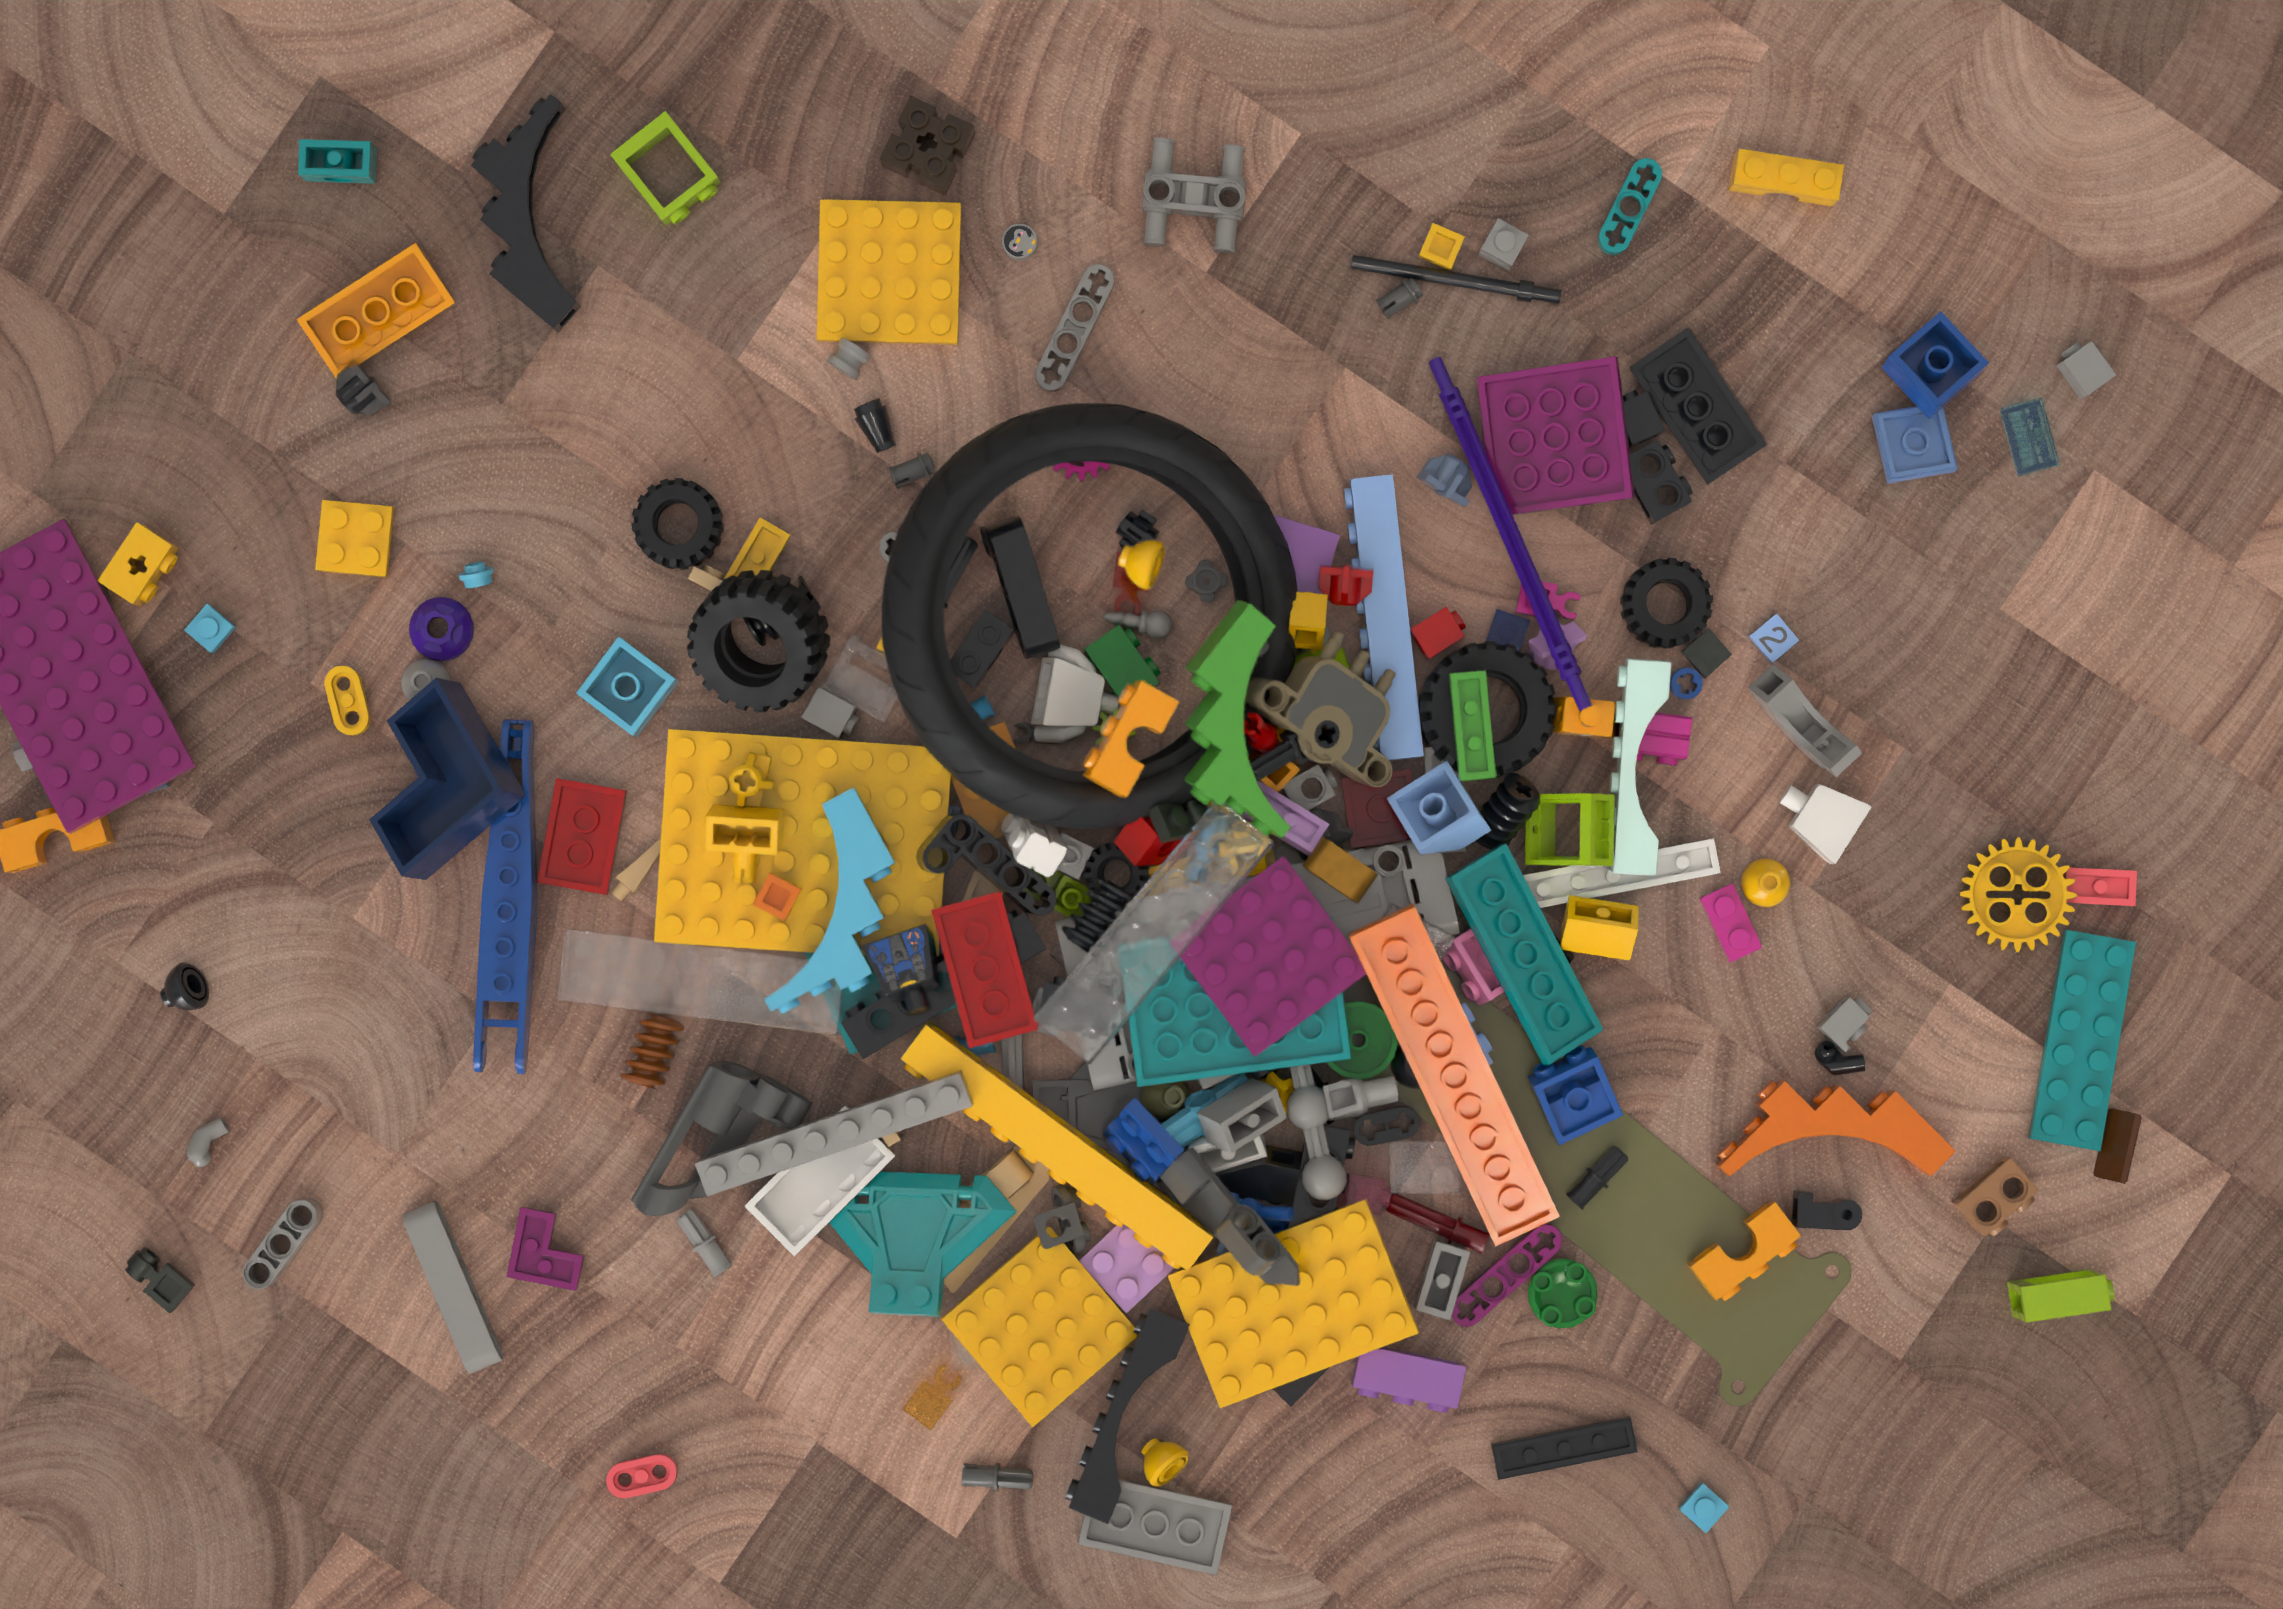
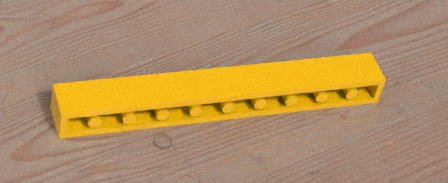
(1062, 1149)

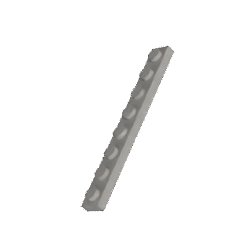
(834, 1133)

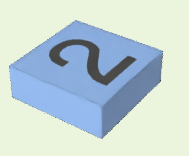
(1773, 638)

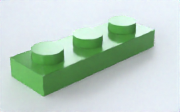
(1472, 726)

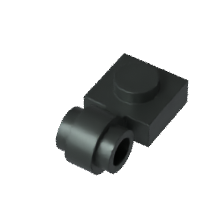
(1176, 820)
(166, 1287)

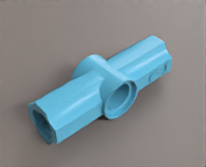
(1185, 1124)

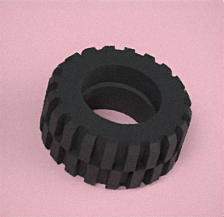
(1514, 669)
(735, 674)

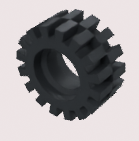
(1101, 857)

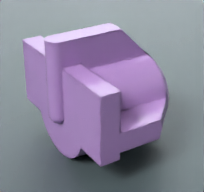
(1541, 652)

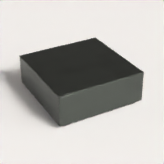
(1706, 653)

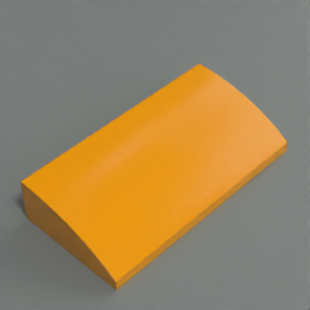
(376, 309)

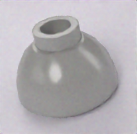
(420, 674)

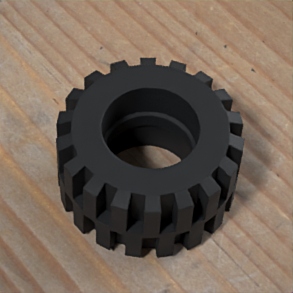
(652, 506)
(1695, 592)

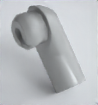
(201, 1139)

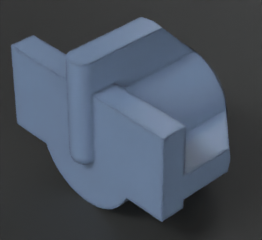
(1447, 477)

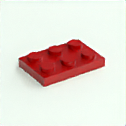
(581, 836)

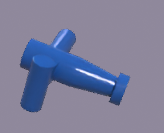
(1273, 1216)

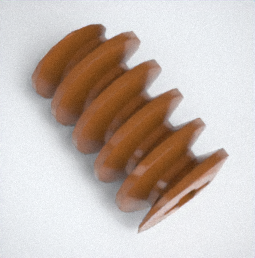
(653, 1050)

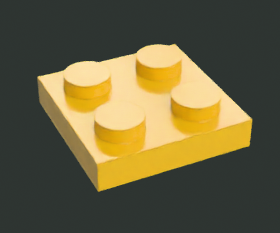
(354, 538)

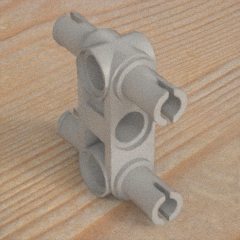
(1194, 195)

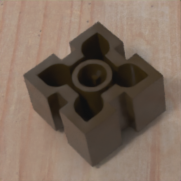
(936, 165)

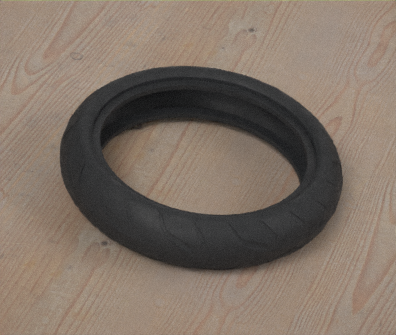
(935, 529)

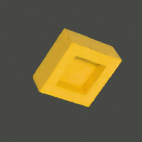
(1441, 246)

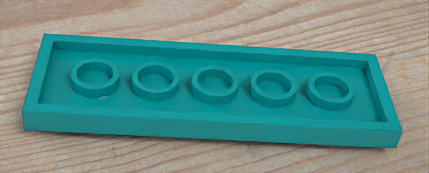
(1524, 954)
(2082, 1040)

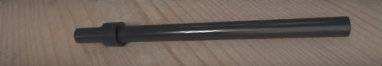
(1523, 291)

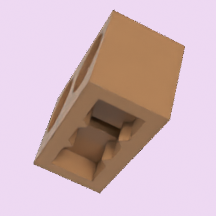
(1990, 1188)

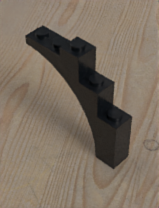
(510, 216)

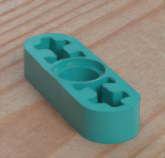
(1626, 233)

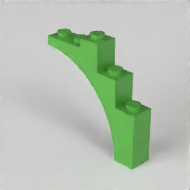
(1224, 670)

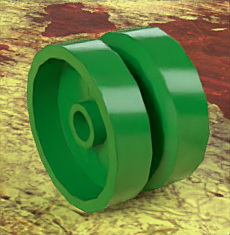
(1379, 1044)

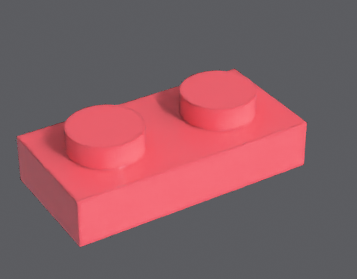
(2102, 886)

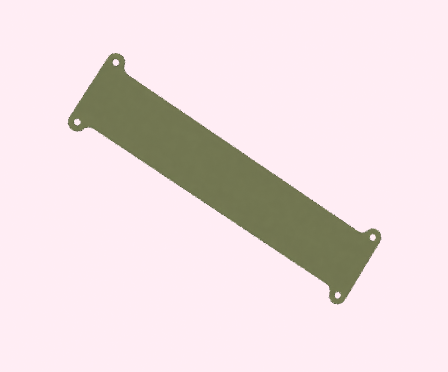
(1649, 1217)

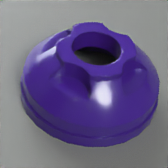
(459, 632)

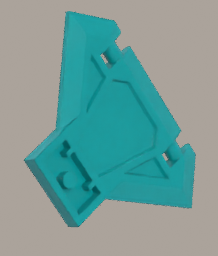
(918, 1235)

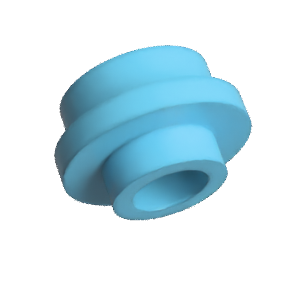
(476, 574)

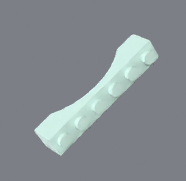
(1643, 693)

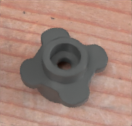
(1216, 579)

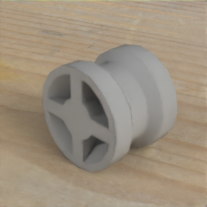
(849, 358)

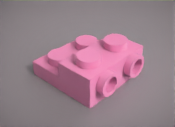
(1473, 967)

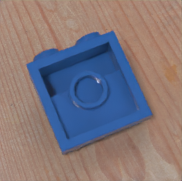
(1574, 1094)
(1142, 1142)

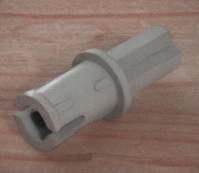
(704, 1242)

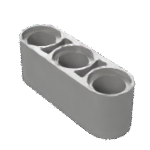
(270, 1255)

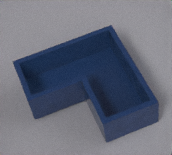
(459, 785)

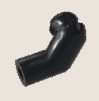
(1835, 1062)

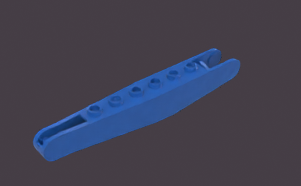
(509, 907)

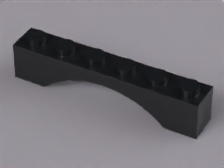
(1156, 1346)

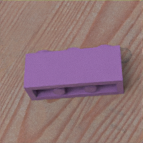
(1409, 1378)

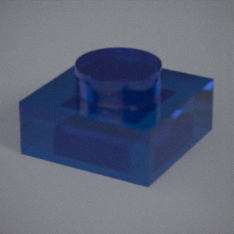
(1507, 629)

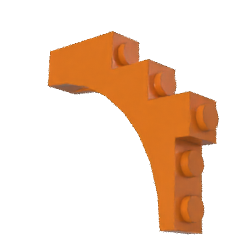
(1790, 1117)

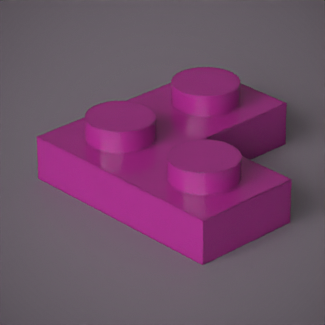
(535, 1260)

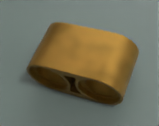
(1340, 870)

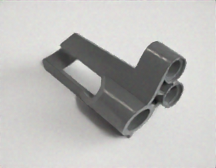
(730, 1104)

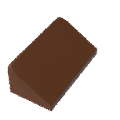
(2117, 1145)

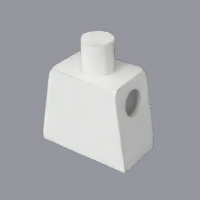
(1824, 819)

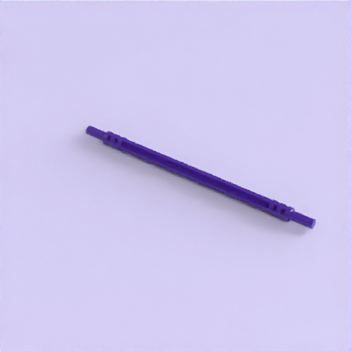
(1510, 534)

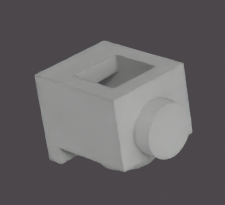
(1845, 1022)

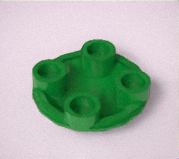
(1562, 1293)

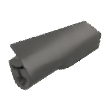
(1235, 1225)

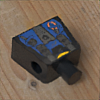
(906, 966)

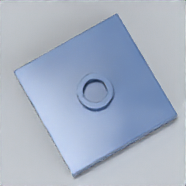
(1913, 444)

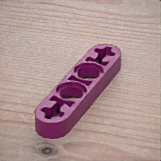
(1509, 1279)

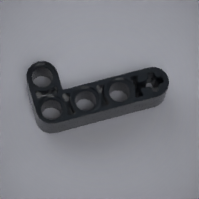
(1021, 584)
(993, 869)

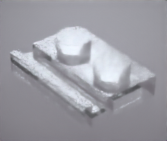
(1423, 1168)

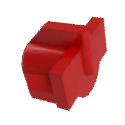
(1345, 584)

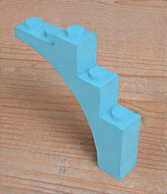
(839, 956)

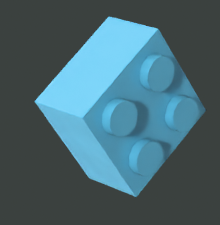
(627, 687)

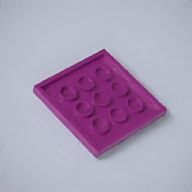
(1557, 435)
(1271, 957)

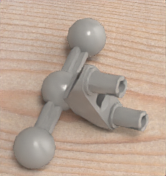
(1311, 1108)

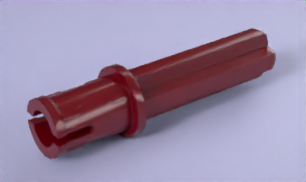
(1438, 1223)

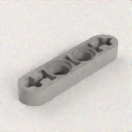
(1071, 326)

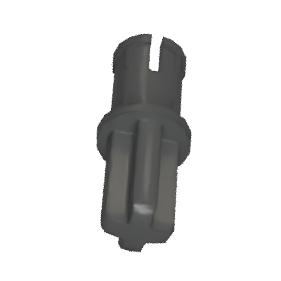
(996, 1477)

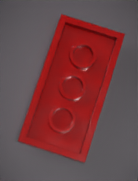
(984, 969)

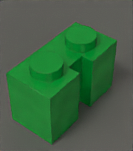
(1120, 661)

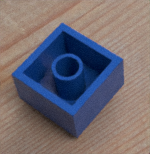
(1935, 365)

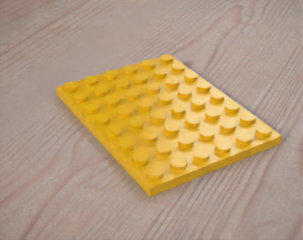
(696, 890)

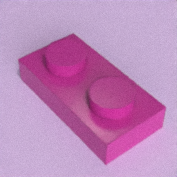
(1730, 922)

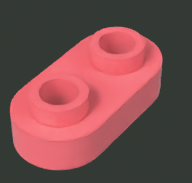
(642, 1474)

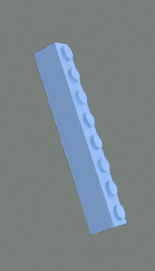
(1385, 611)

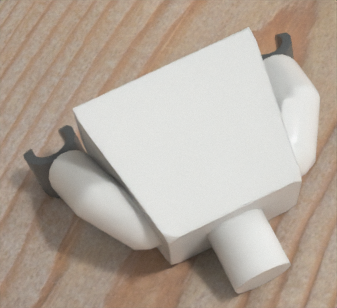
(1067, 697)

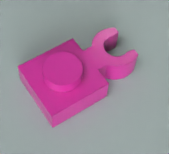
(1557, 601)

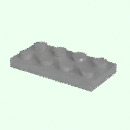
(1162, 1527)

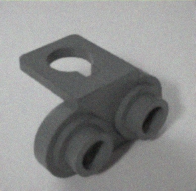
(1074, 1232)

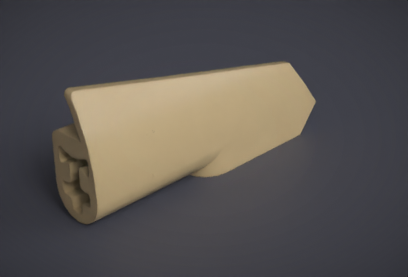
(1019, 1183)

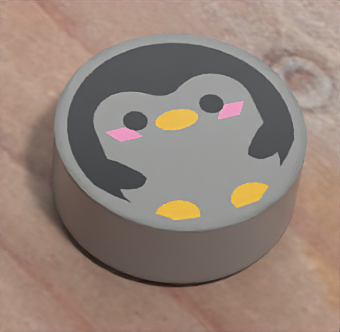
(1019, 242)

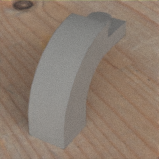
(1802, 722)

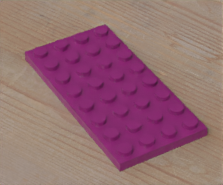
(78, 684)

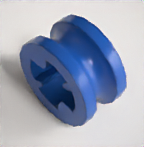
(1695, 679)

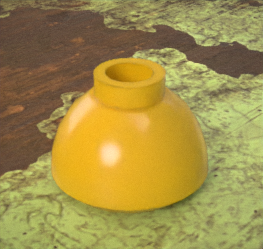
(1143, 562)
(1765, 882)
(1163, 1461)

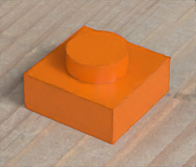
(777, 896)

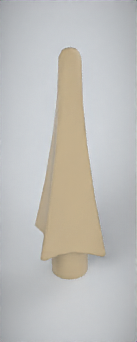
(634, 875)

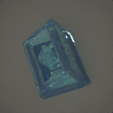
(2029, 437)

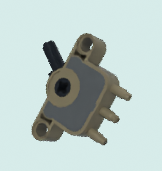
(1326, 716)

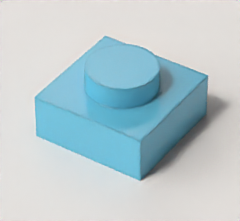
(210, 628)
(1703, 1507)

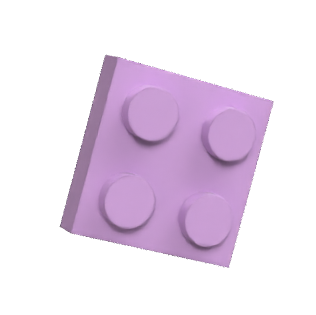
(1125, 1266)

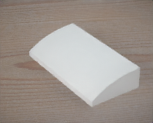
(813, 1193)

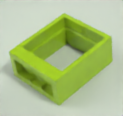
(646, 140)
(1595, 831)
(2060, 1295)

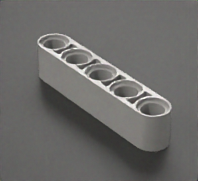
(452, 1287)

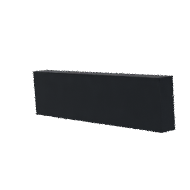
(1564, 1447)

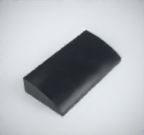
(1698, 405)

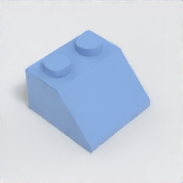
(1438, 812)

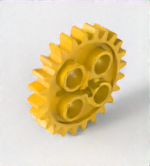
(2018, 862)

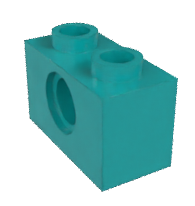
(337, 161)

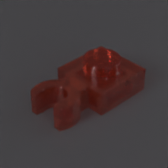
(1129, 589)

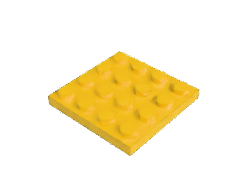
(889, 272)
(1039, 1327)

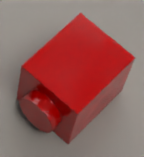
(1438, 632)

